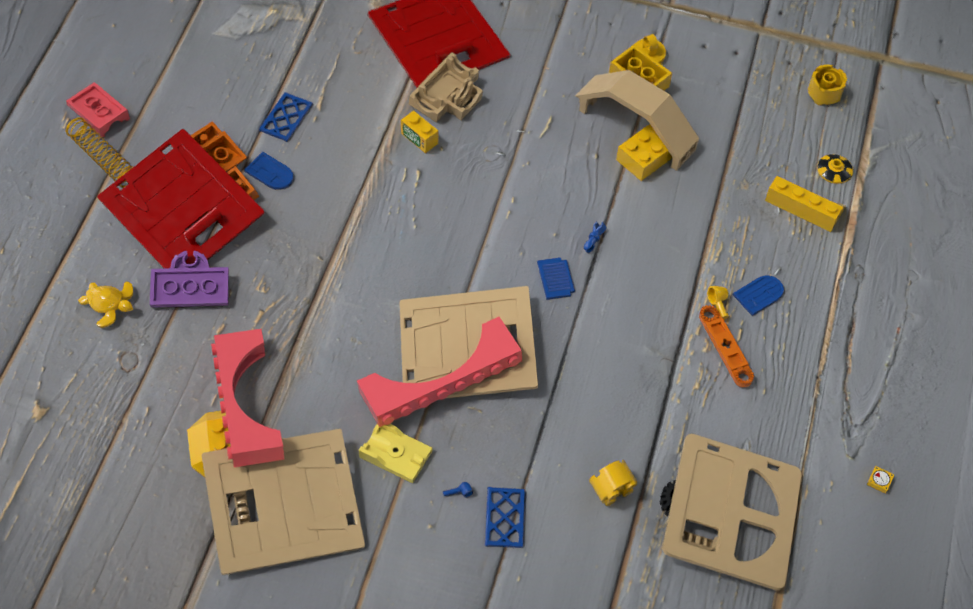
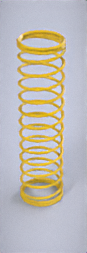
(82, 131)

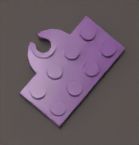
(189, 283)

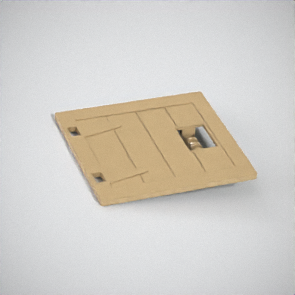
(450, 328)
(297, 503)

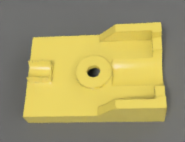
(405, 462)

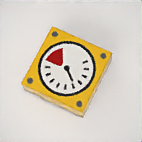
(880, 479)

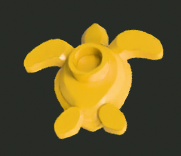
(108, 300)

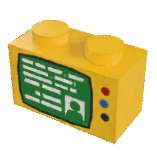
(419, 131)

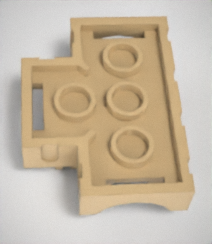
(447, 90)

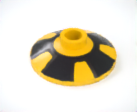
(835, 168)

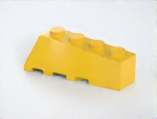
(804, 203)

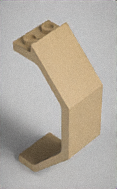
(650, 103)

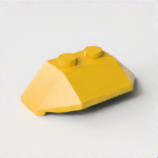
(206, 436)

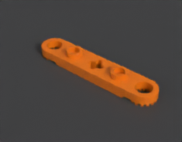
(732, 356)

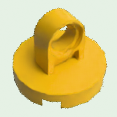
(652, 47)

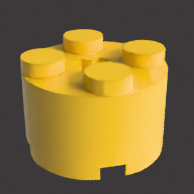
(827, 84)
(613, 481)

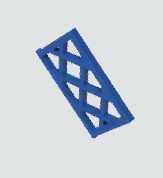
(279, 106)
(505, 493)

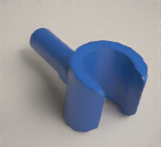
(464, 488)

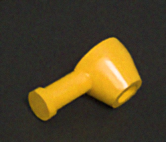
(716, 296)

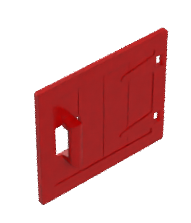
(429, 30)
(173, 193)

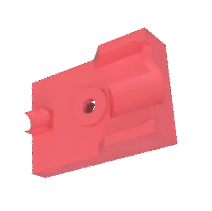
(98, 108)

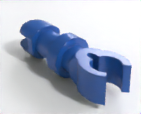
(594, 236)

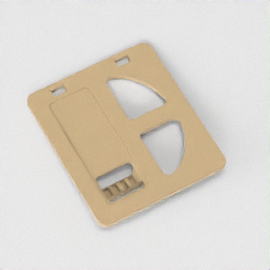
(712, 494)

